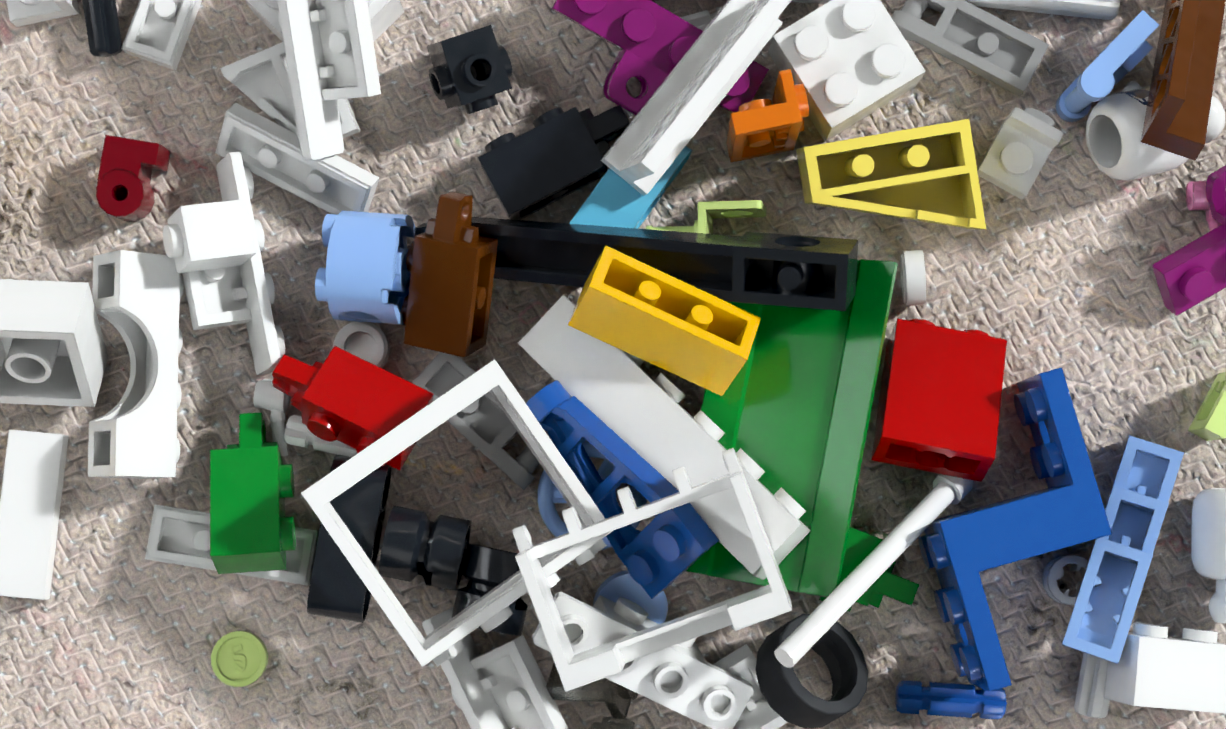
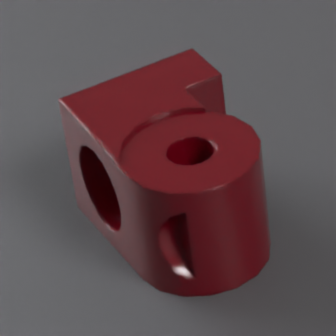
(126, 176)

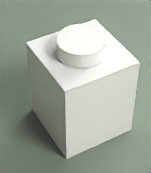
(209, 236)

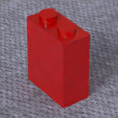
(940, 399)

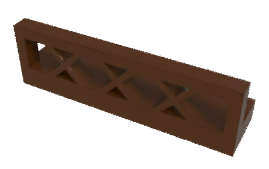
(1183, 76)

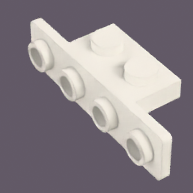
(327, 60)
(238, 292)
(671, 677)
(499, 686)

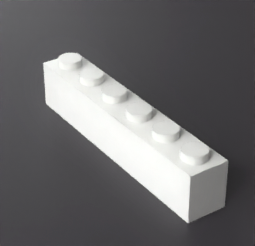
(663, 432)

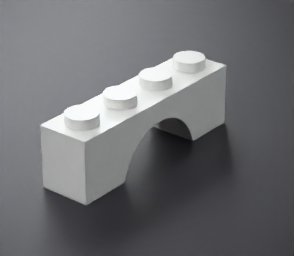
(142, 302)

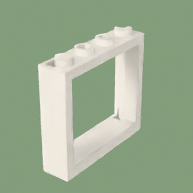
(494, 606)

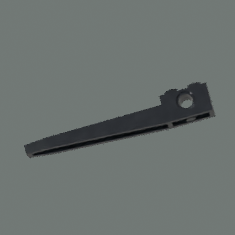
(733, 268)

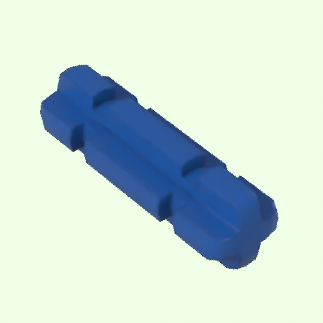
(949, 700)

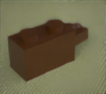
(450, 281)

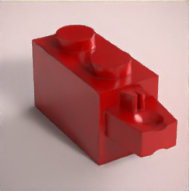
(350, 399)

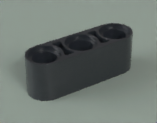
(334, 584)

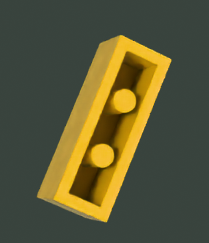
(664, 321)

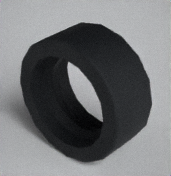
(794, 701)

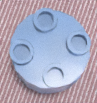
(365, 266)

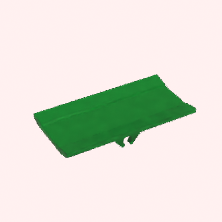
(805, 421)

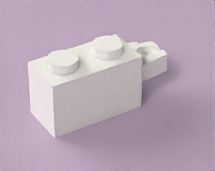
(1169, 670)

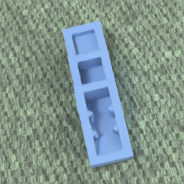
(1123, 559)

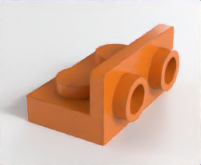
(768, 128)

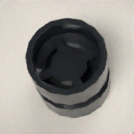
(424, 548)
(485, 570)

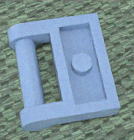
(1107, 69)

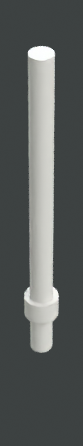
(945, 491)

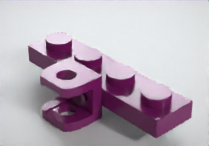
(650, 47)
(1200, 266)

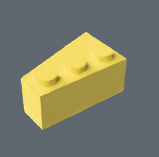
(899, 174)

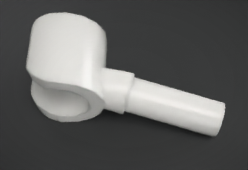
(273, 399)

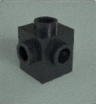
(470, 70)

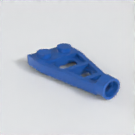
(671, 539)

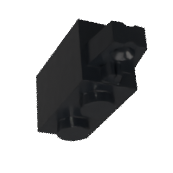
(551, 158)

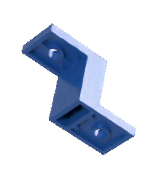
(1014, 528)

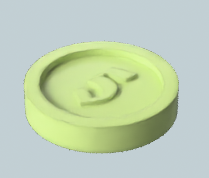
(239, 658)

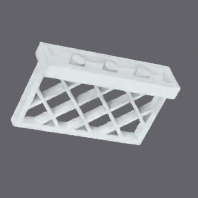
(693, 91)

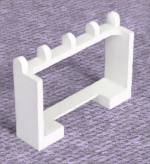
(611, 657)

